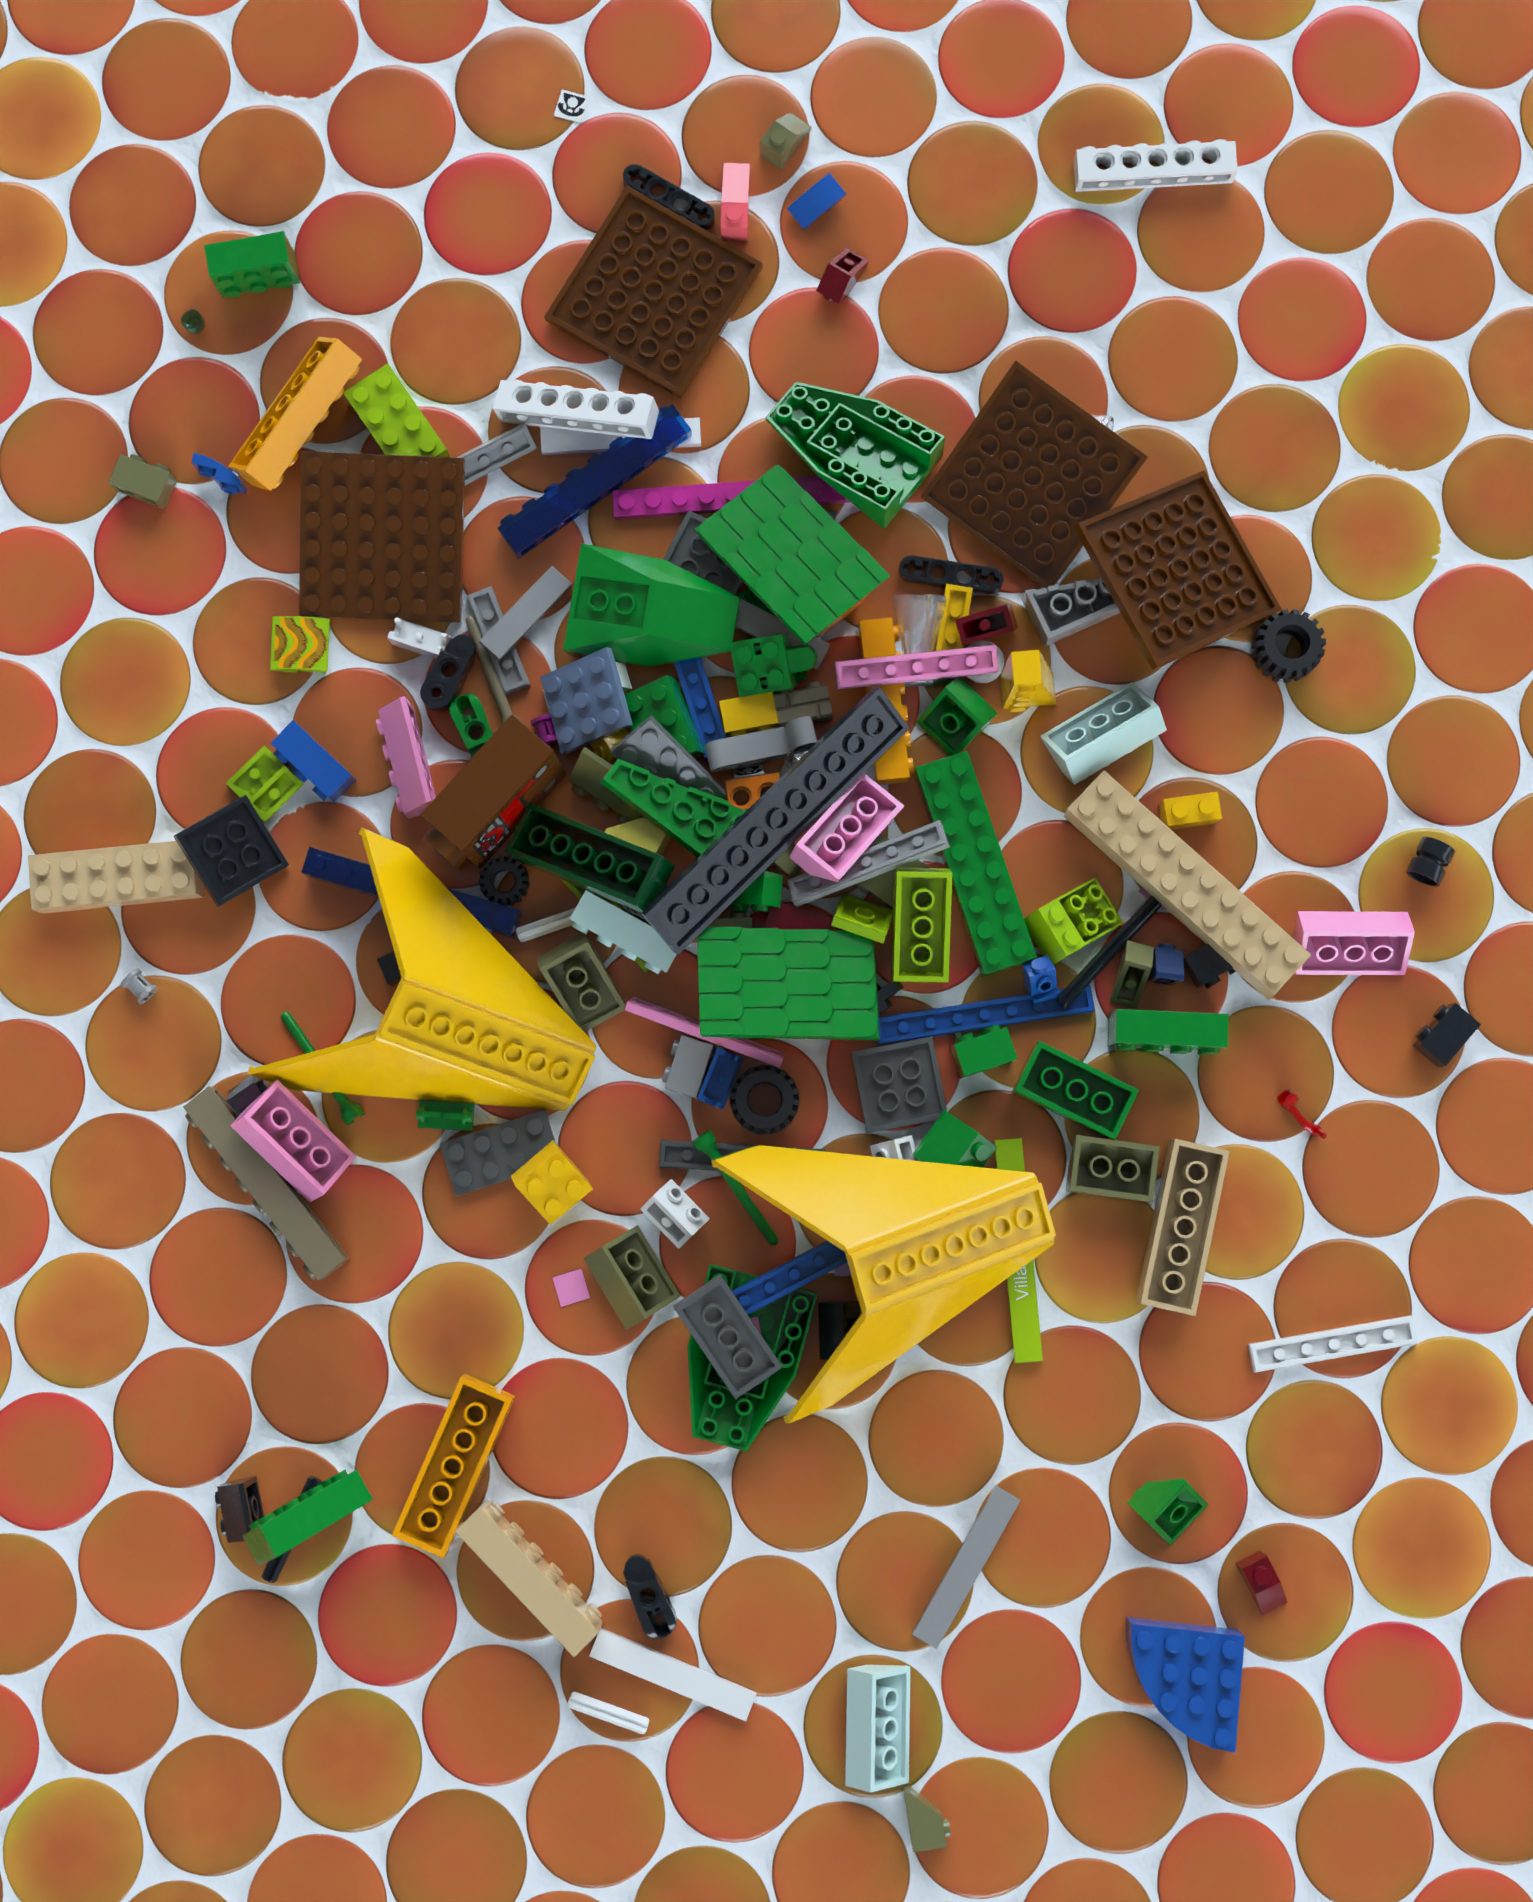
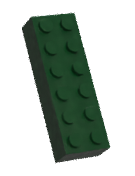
(589, 858)

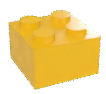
(551, 1182)

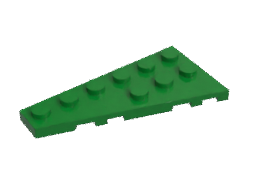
(681, 812)

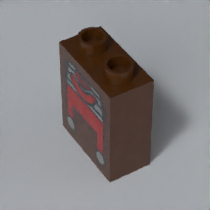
(491, 795)

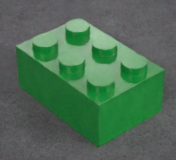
(252, 264)
(666, 704)

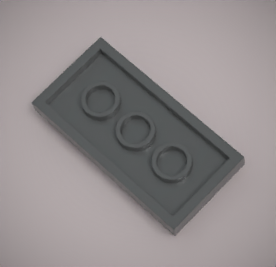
(660, 753)
(495, 1152)
(727, 1336)

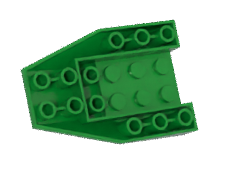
(858, 446)
(646, 610)
(714, 1410)

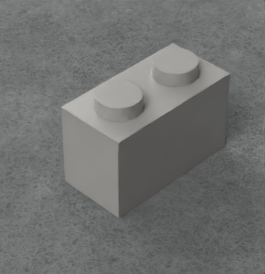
(688, 1066)

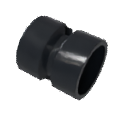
(1432, 858)

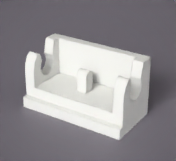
(418, 638)

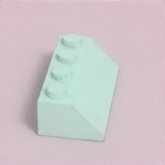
(1104, 732)
(877, 1727)

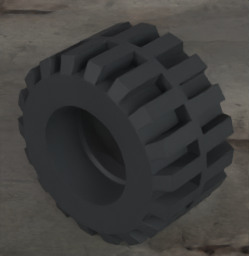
(1299, 627)
(764, 1075)

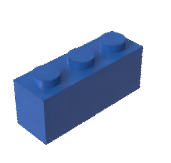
(312, 762)

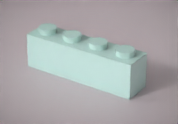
(623, 930)

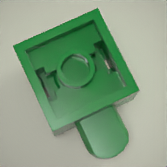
(770, 663)

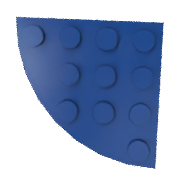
(1190, 1676)

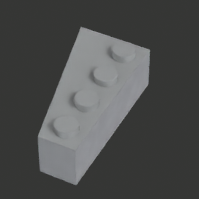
(1068, 608)

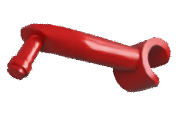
(1287, 1101)

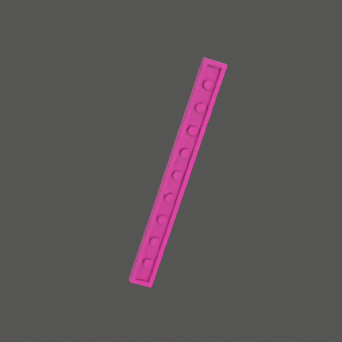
(703, 498)

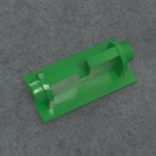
(445, 1115)

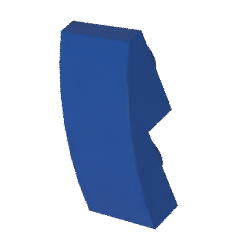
(816, 201)
(223, 476)

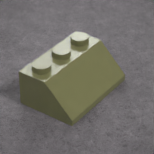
(586, 781)
(1113, 1169)
(632, 1277)

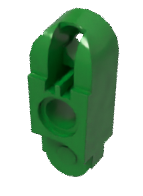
(467, 724)

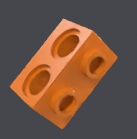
(750, 786)

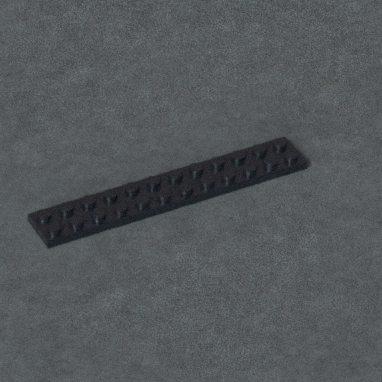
(775, 820)

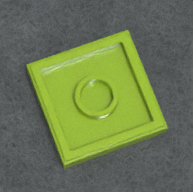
(862, 918)

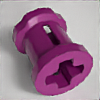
(545, 729)

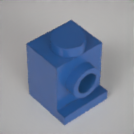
(1040, 979)

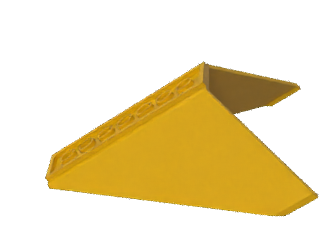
(461, 1018)
(914, 1237)

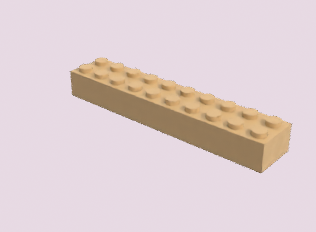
(1186, 885)

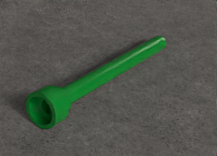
(349, 1109)
(707, 1144)

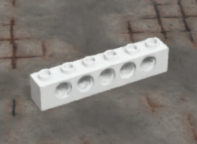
(1144, 175)
(587, 417)

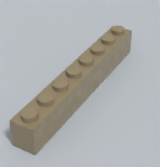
(271, 1191)

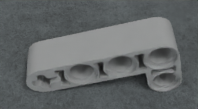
(760, 746)

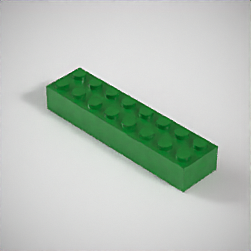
(976, 864)

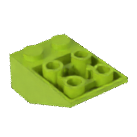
(1072, 921)

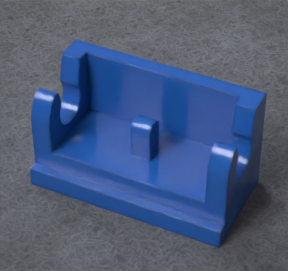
(720, 1078)

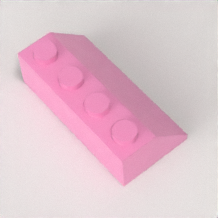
(407, 757)
(846, 830)
(1354, 942)
(293, 1141)

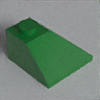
(1168, 1506)

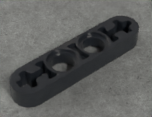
(671, 193)
(951, 569)

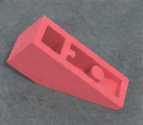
(735, 202)

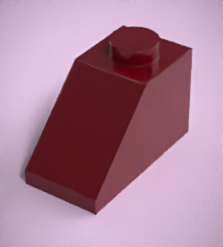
(841, 275)
(986, 624)
(1262, 1582)

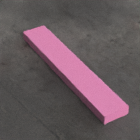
(916, 667)
(692, 1027)

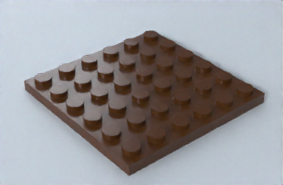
(653, 292)
(1032, 474)
(381, 536)
(1177, 569)

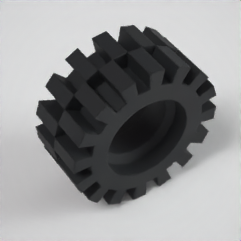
(492, 869)

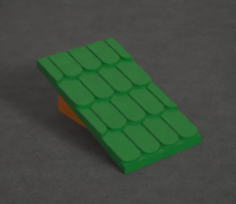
(792, 554)
(787, 984)

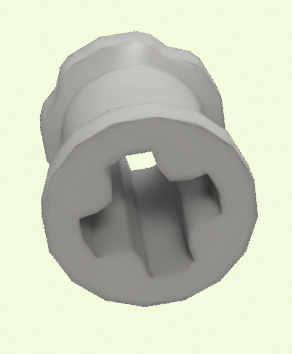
(139, 986)

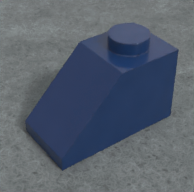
(1167, 965)

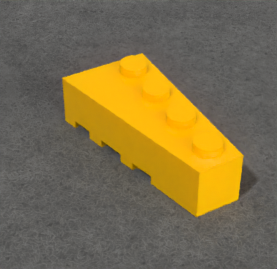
(1026, 681)

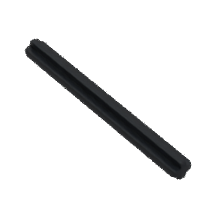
(1108, 952)

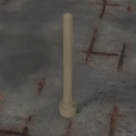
(489, 669)

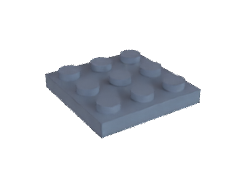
(586, 700)

